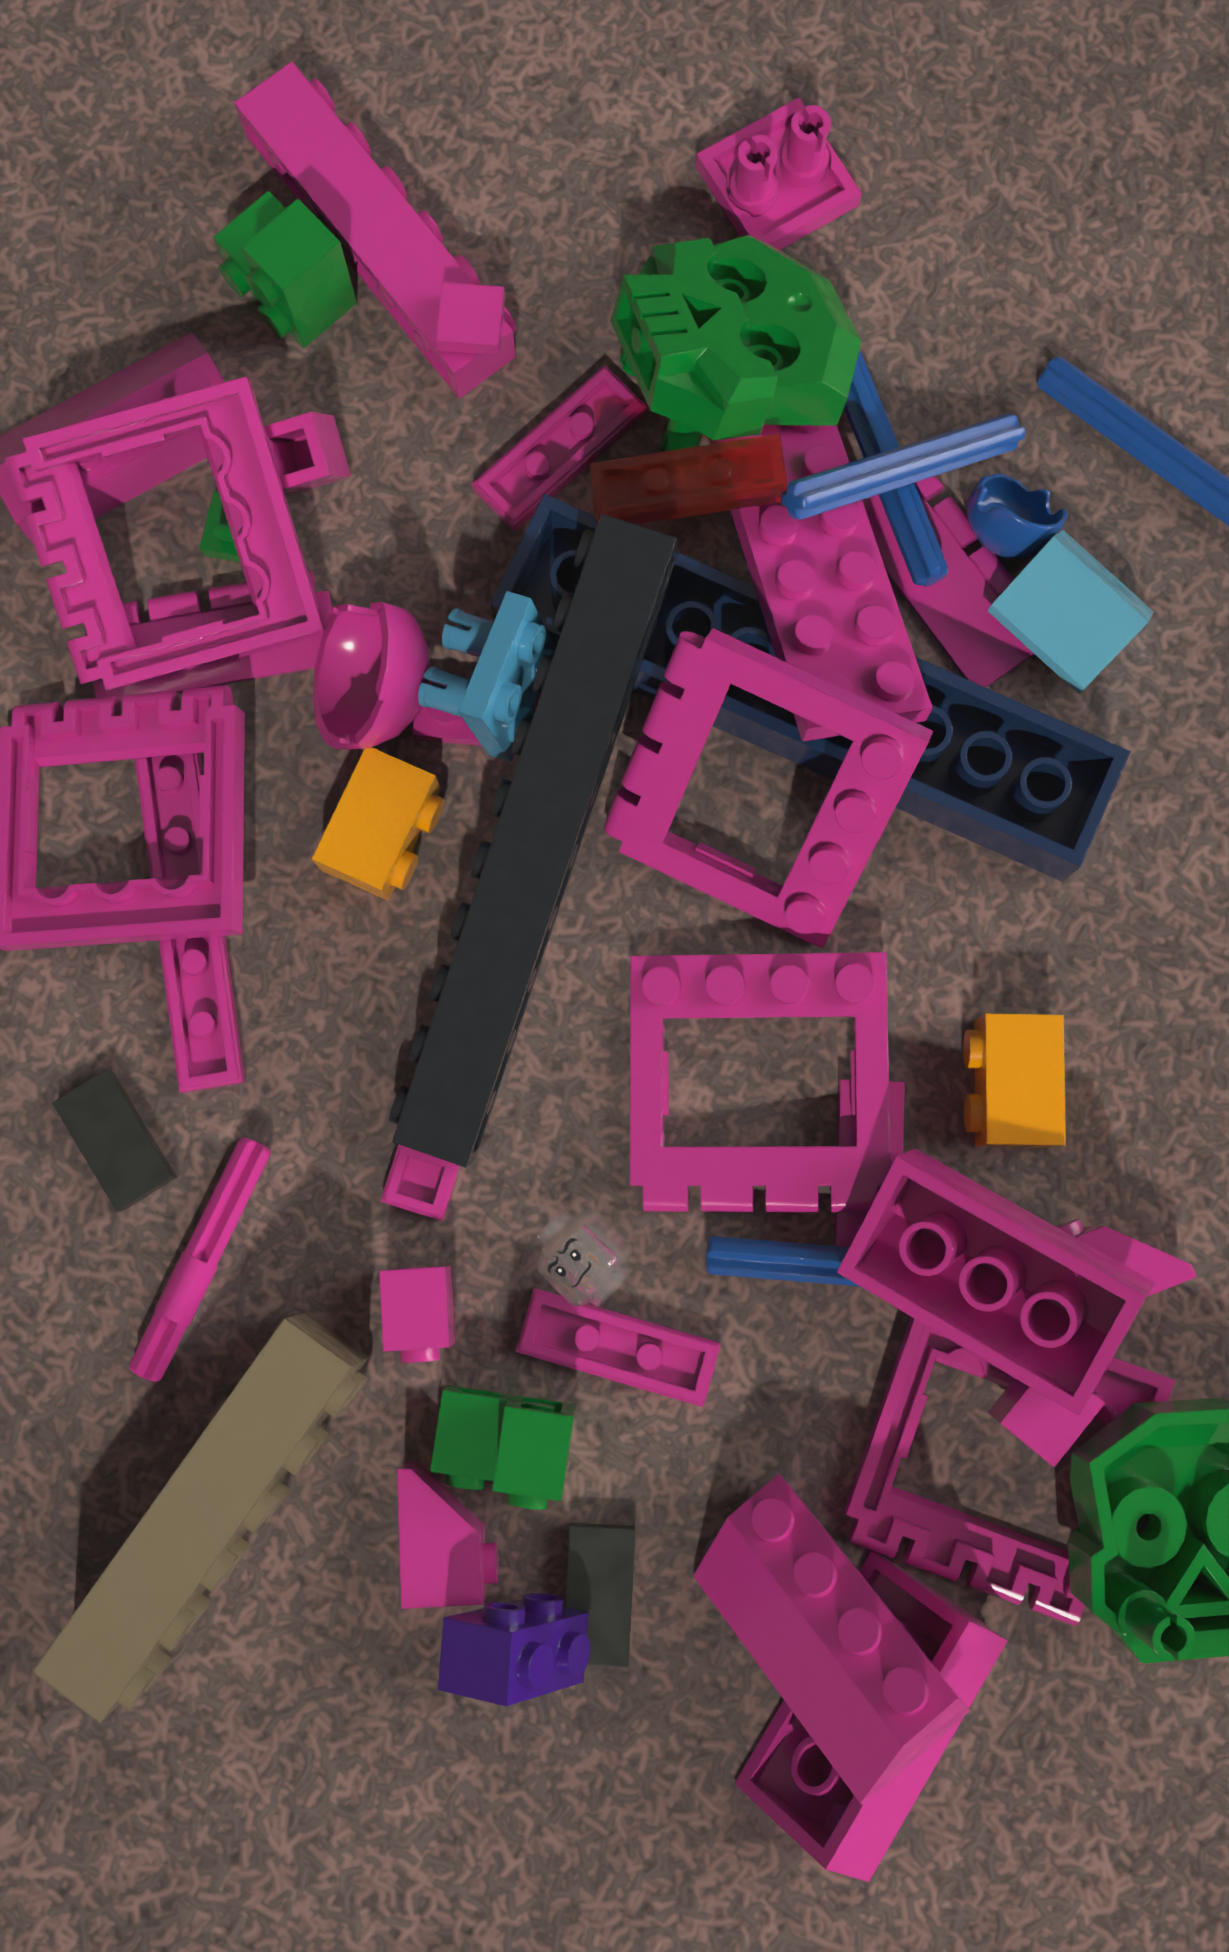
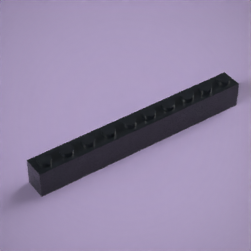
(535, 840)

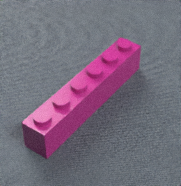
(367, 211)

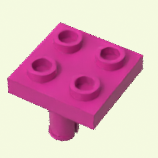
(779, 175)

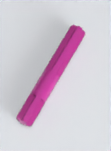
(199, 1260)

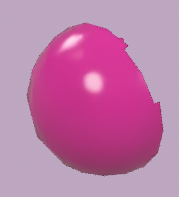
(368, 675)

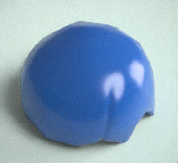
(1011, 518)

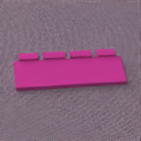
(228, 602)
(958, 603)

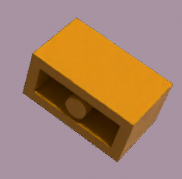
(379, 824)
(1016, 1081)

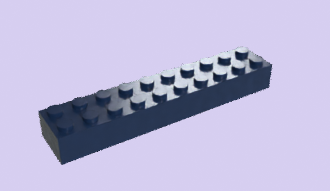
(990, 764)

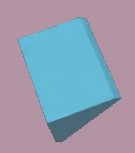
(1070, 611)

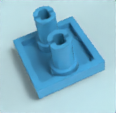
(504, 675)

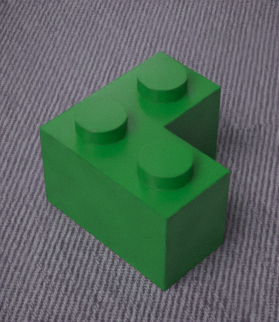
(288, 266)
(504, 1440)

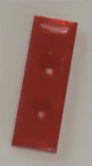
(690, 480)

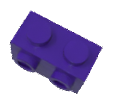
(514, 1650)

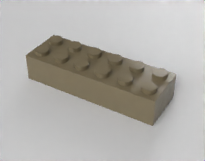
(198, 1520)

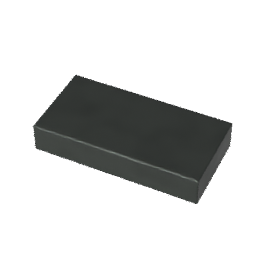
(114, 1140)
(602, 1584)

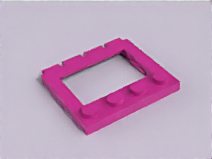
(253, 508)
(102, 732)
(847, 824)
(759, 988)
(944, 1536)

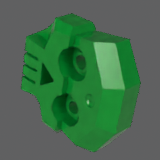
(734, 340)
(1143, 1585)

